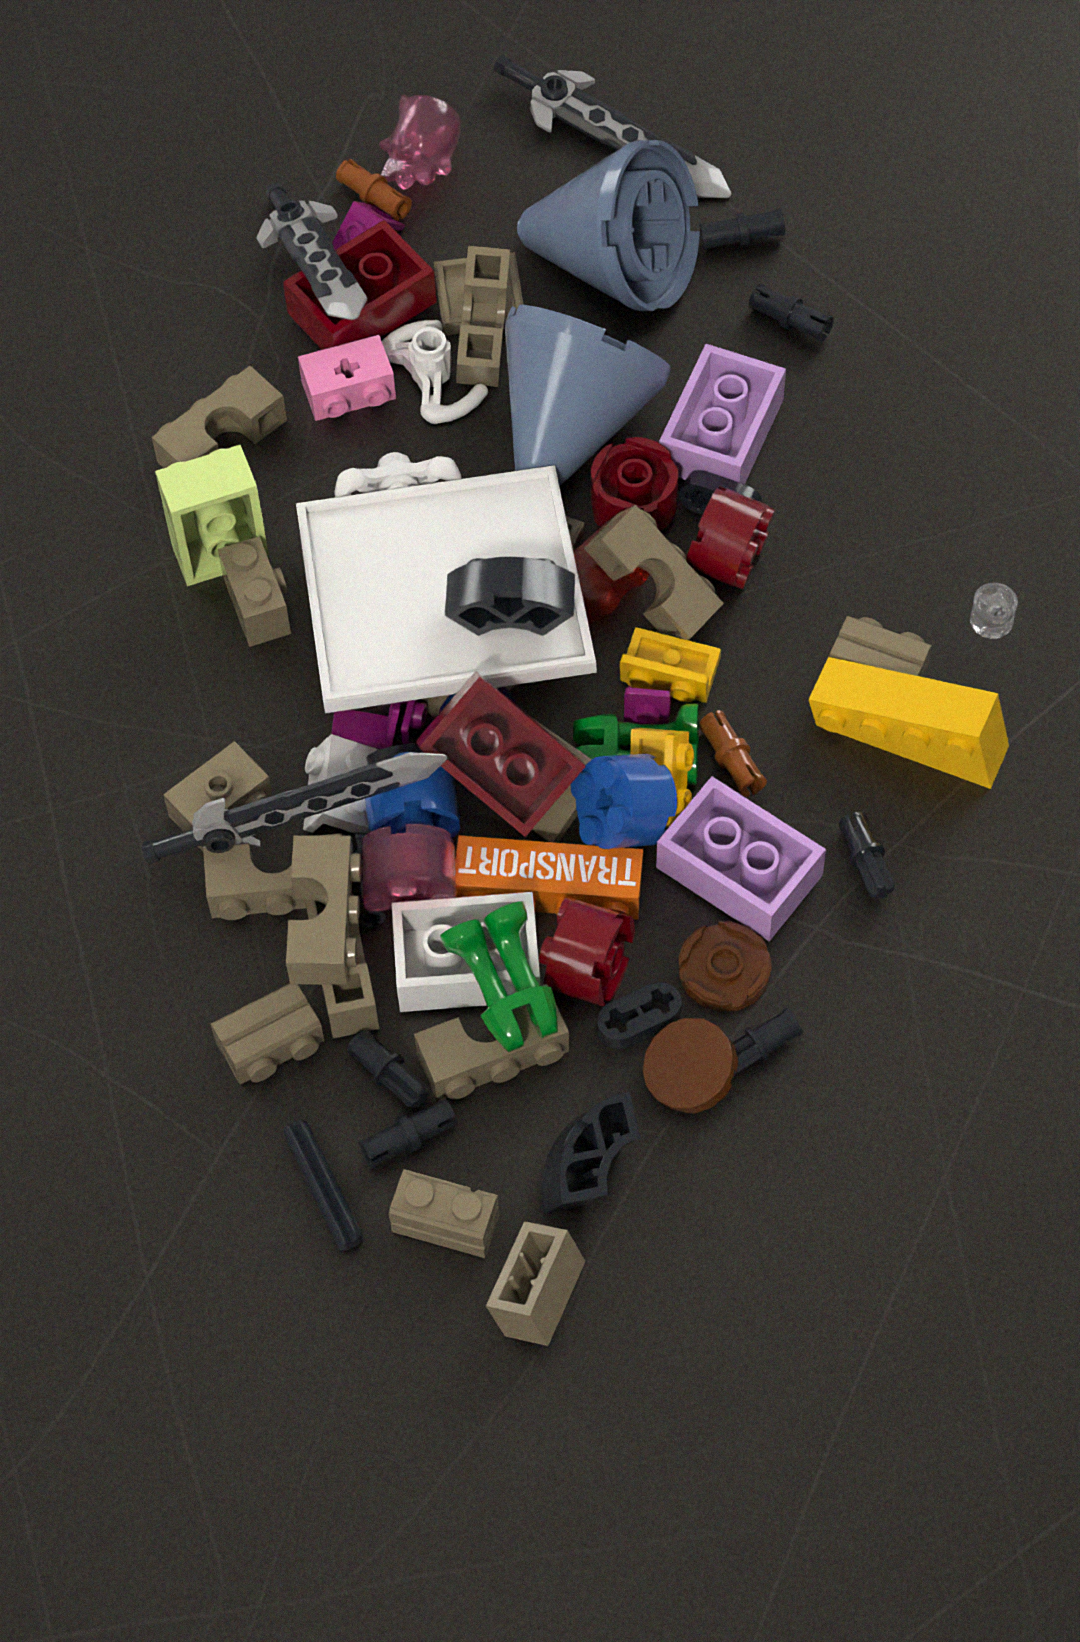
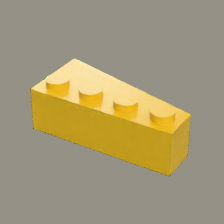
(914, 718)

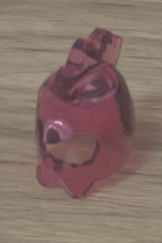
(421, 141)

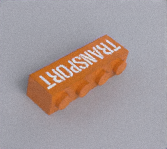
(551, 872)

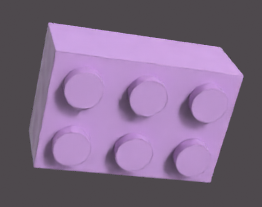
(724, 414)
(740, 858)

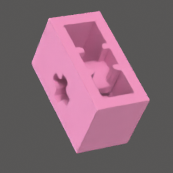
(347, 377)

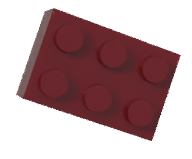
(389, 274)
(501, 753)

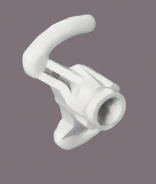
(430, 366)
(396, 472)

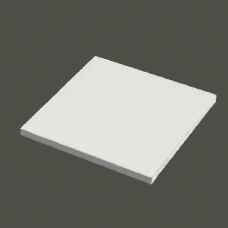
(382, 581)

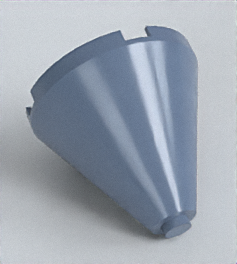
(622, 226)
(572, 387)

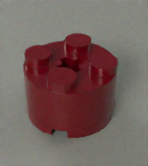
(632, 475)
(730, 537)
(587, 951)

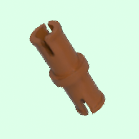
(373, 189)
(732, 753)

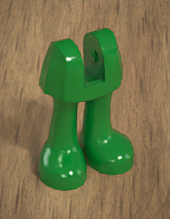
(606, 735)
(504, 930)

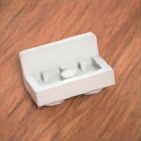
(331, 759)

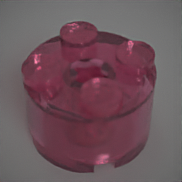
(407, 866)

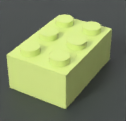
(209, 507)

